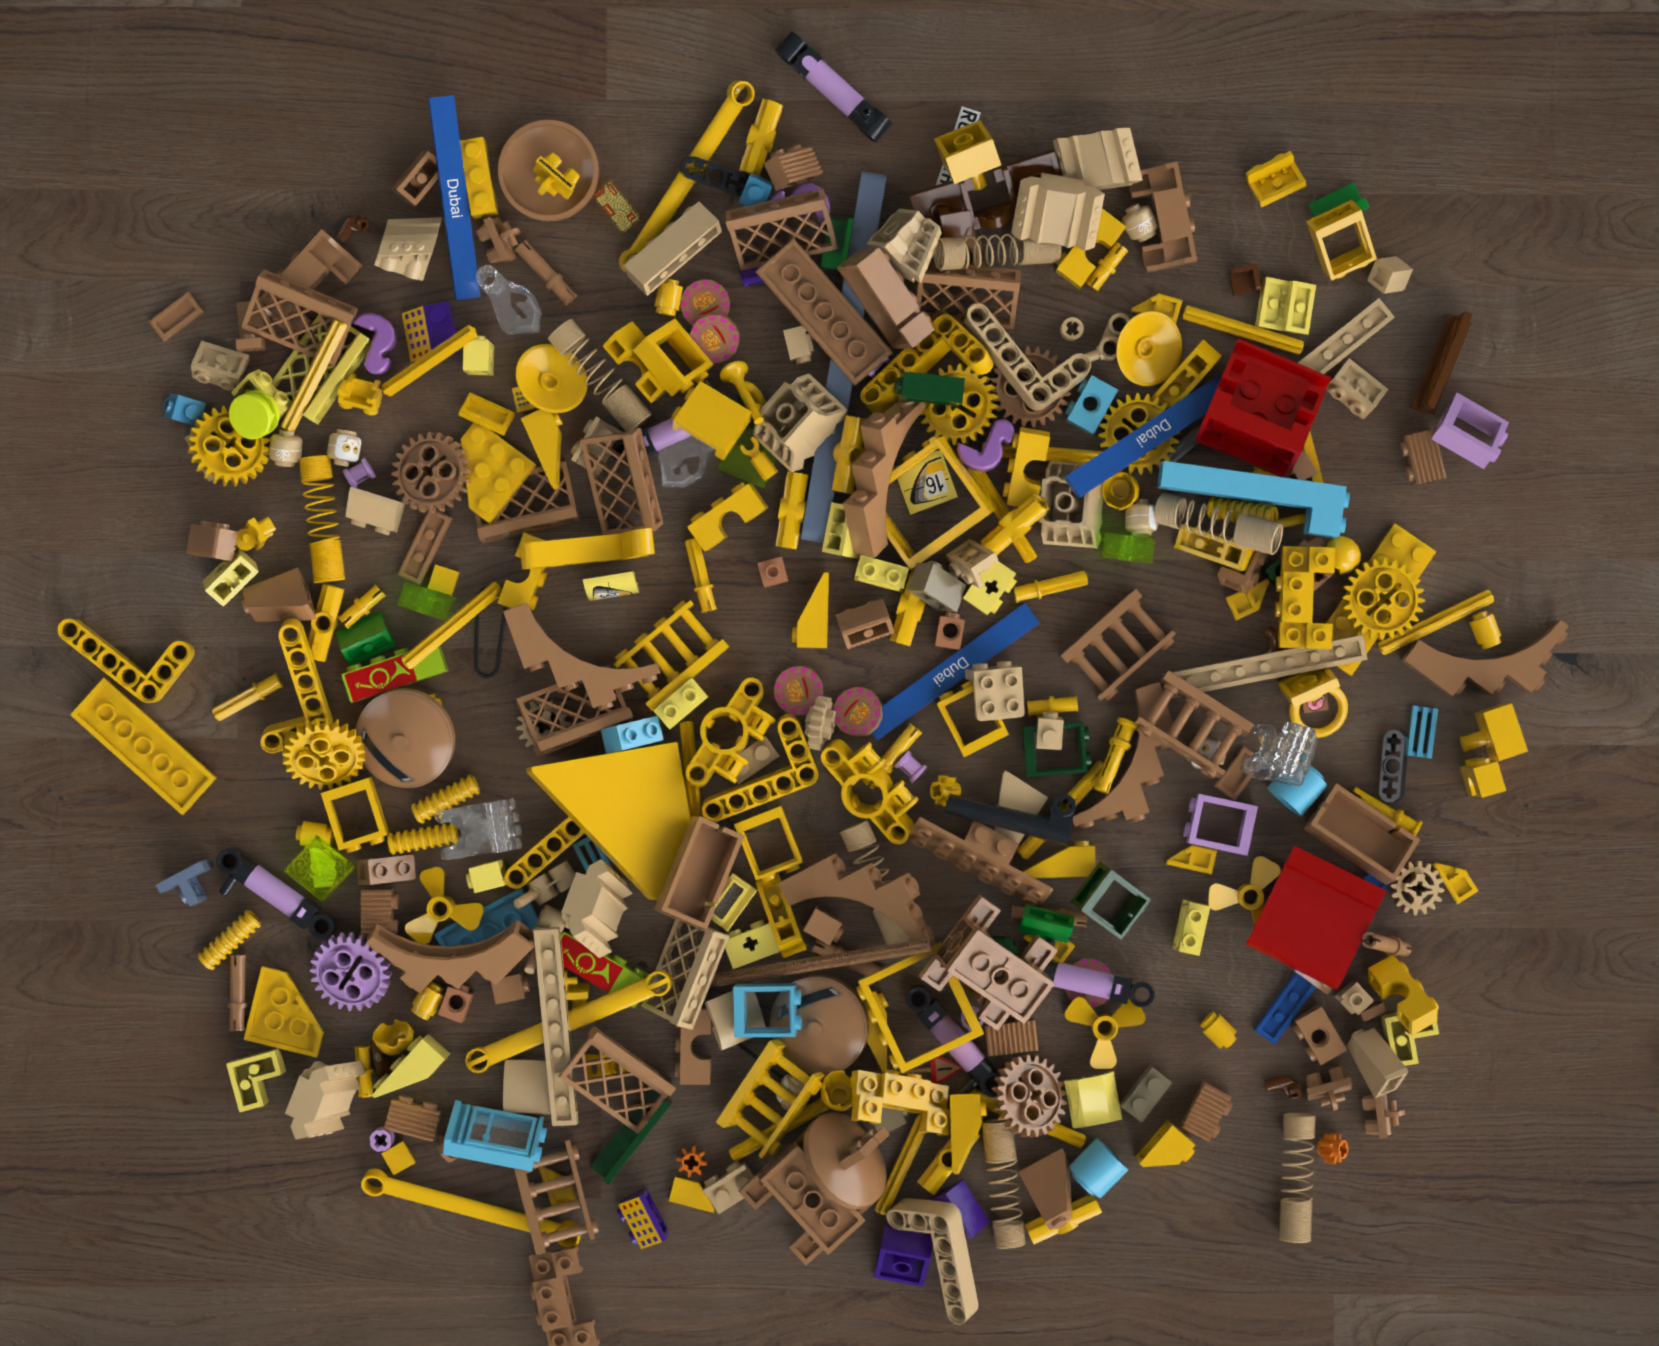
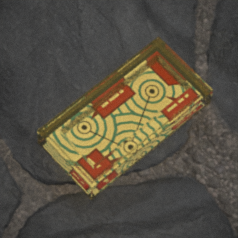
(616, 206)

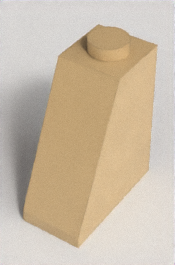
(1018, 796)
(1376, 1062)

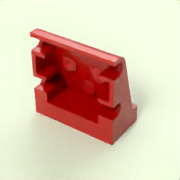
(1263, 409)
(1315, 917)

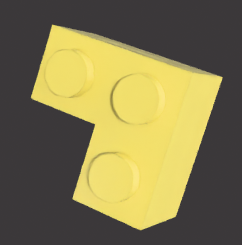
(1401, 1040)
(248, 1077)

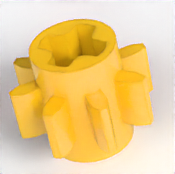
(940, 790)

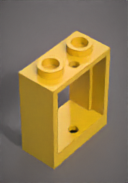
(1333, 221)
(662, 366)
(978, 743)
(374, 838)
(769, 873)

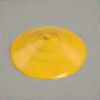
(1149, 348)
(549, 380)

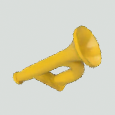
(734, 373)

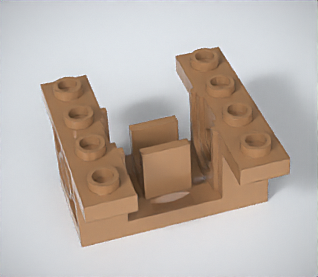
(976, 957)
(787, 1179)

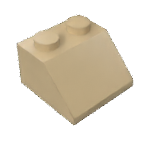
(374, 510)

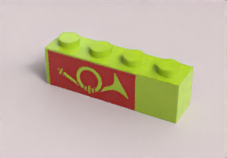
(390, 674)
(604, 972)

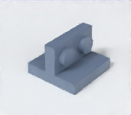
(190, 887)

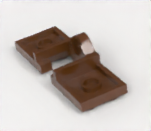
(956, 195)

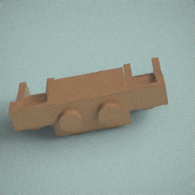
(1170, 209)
(309, 269)
(555, 1301)

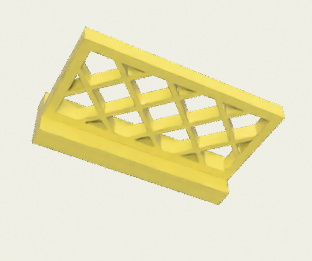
(327, 392)

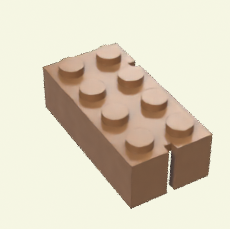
(886, 298)
(1361, 834)
(699, 872)

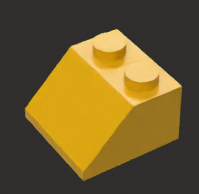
(1166, 1147)

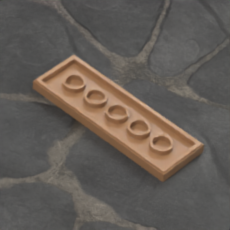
(823, 312)

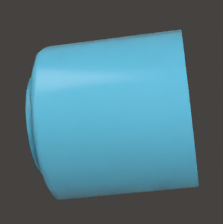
(1299, 798)
(1097, 1168)

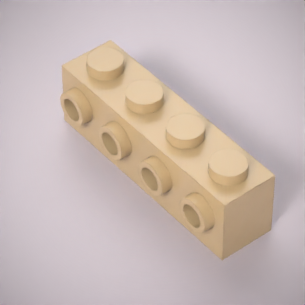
(672, 248)

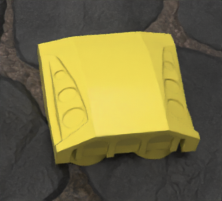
(1093, 1100)

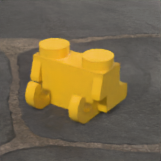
(360, 394)

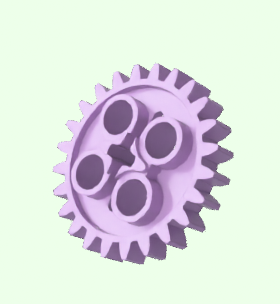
(330, 959)

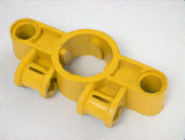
(739, 709)
(866, 764)

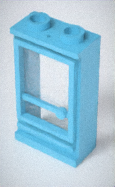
(494, 1136)

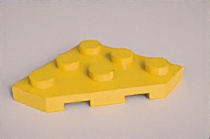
(495, 469)
(282, 1016)

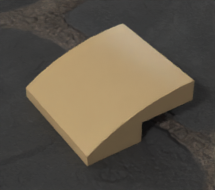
(722, 1016)
(526, 1087)

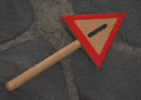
(940, 1069)

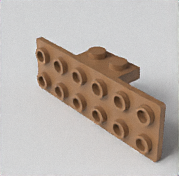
(984, 855)

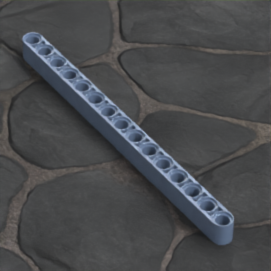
(838, 385)

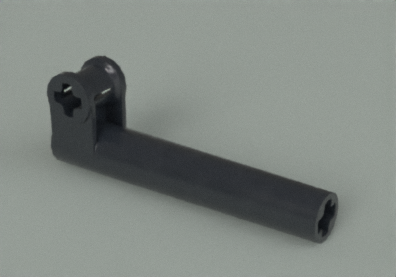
(1054, 828)

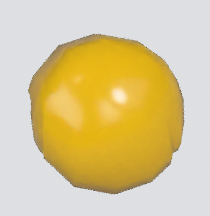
(1120, 490)
(1346, 553)
(393, 1038)
(837, 1091)

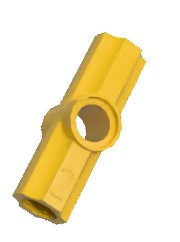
(761, 137)
(846, 453)
(792, 510)
(1015, 524)
(328, 606)
(908, 614)
(937, 1172)
(1082, 1210)

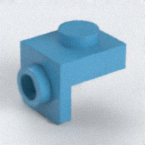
(756, 190)
(183, 409)

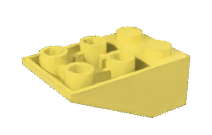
(418, 1065)

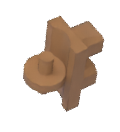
(502, 238)
(1338, 1084)
(1381, 1125)

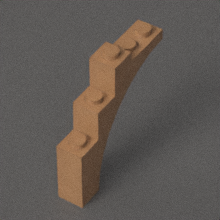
(872, 472)
(536, 648)
(1520, 667)
(1143, 768)
(864, 885)
(454, 964)

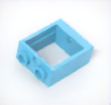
(740, 1010)

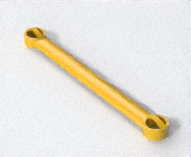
(681, 186)
(578, 1018)
(460, 1205)

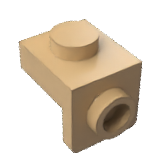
(1049, 731)

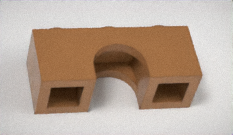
(693, 1068)

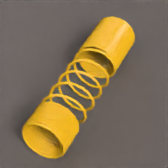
(326, 553)

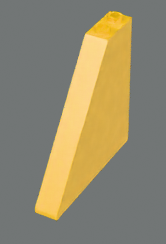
(627, 805)

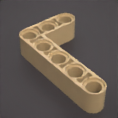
(1021, 363)
(950, 1249)

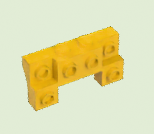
(1296, 597)
(902, 1093)

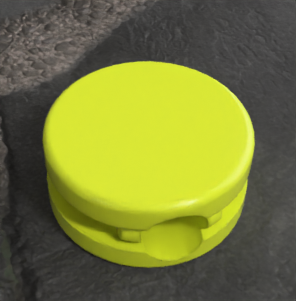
(254, 414)

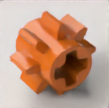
(1332, 1148)
(685, 1164)

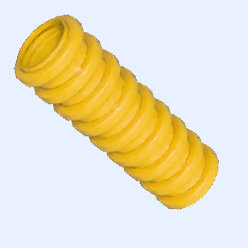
(1237, 508)
(445, 798)
(422, 838)
(228, 940)

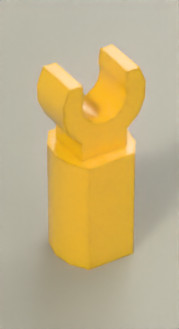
(760, 461)

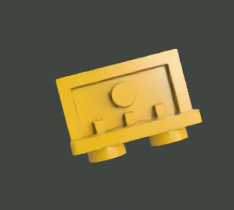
(1275, 179)

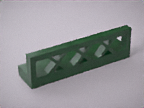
(627, 1141)

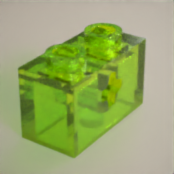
(1127, 548)
(426, 601)

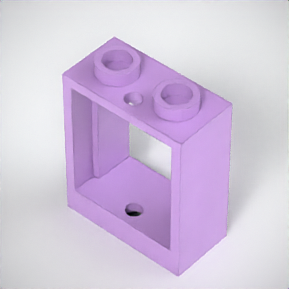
(1464, 443)
(1246, 827)

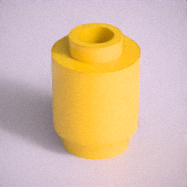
(668, 298)
(1485, 629)
(309, 830)
(428, 1001)
(1218, 1030)

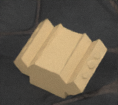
(1099, 158)
(1058, 211)
(908, 242)
(408, 246)
(798, 421)
(1070, 519)
(596, 907)
(322, 1098)

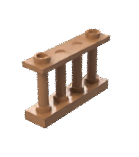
(1113, 621)
(1214, 711)
(535, 1215)

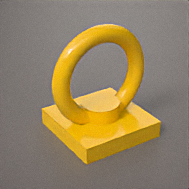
(1310, 687)

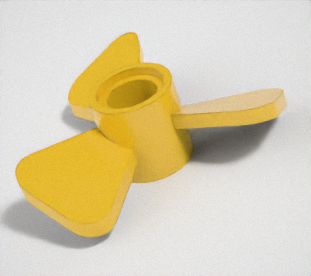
(1262, 874)
(466, 915)
(1126, 1015)

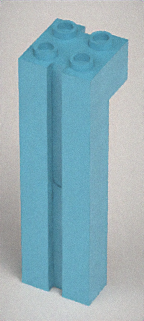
(1322, 500)

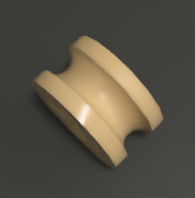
(1064, 328)

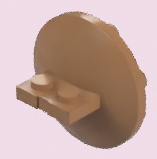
(845, 1160)

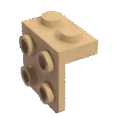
(997, 690)

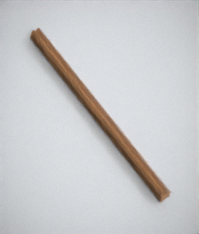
(818, 962)

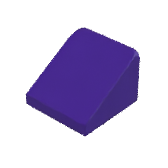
(750, 277)

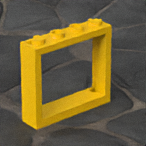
(985, 509)
(886, 1036)

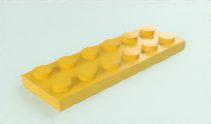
(1398, 546)
(143, 746)

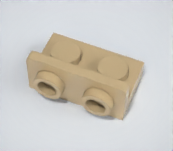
(219, 366)
(1356, 389)
(594, 428)
(970, 560)
(724, 1189)

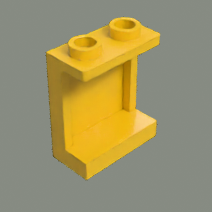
(711, 418)

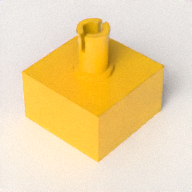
(968, 153)
(1498, 732)

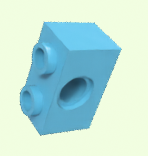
(1101, 393)
(632, 734)

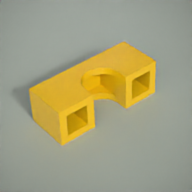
(478, 178)
(1074, 265)
(621, 348)
(1029, 446)
(708, 527)
(520, 593)
(1482, 777)
(1392, 978)

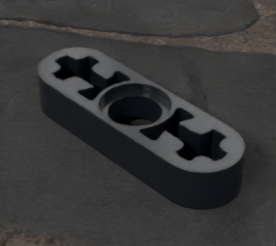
(695, 176)
(1386, 758)

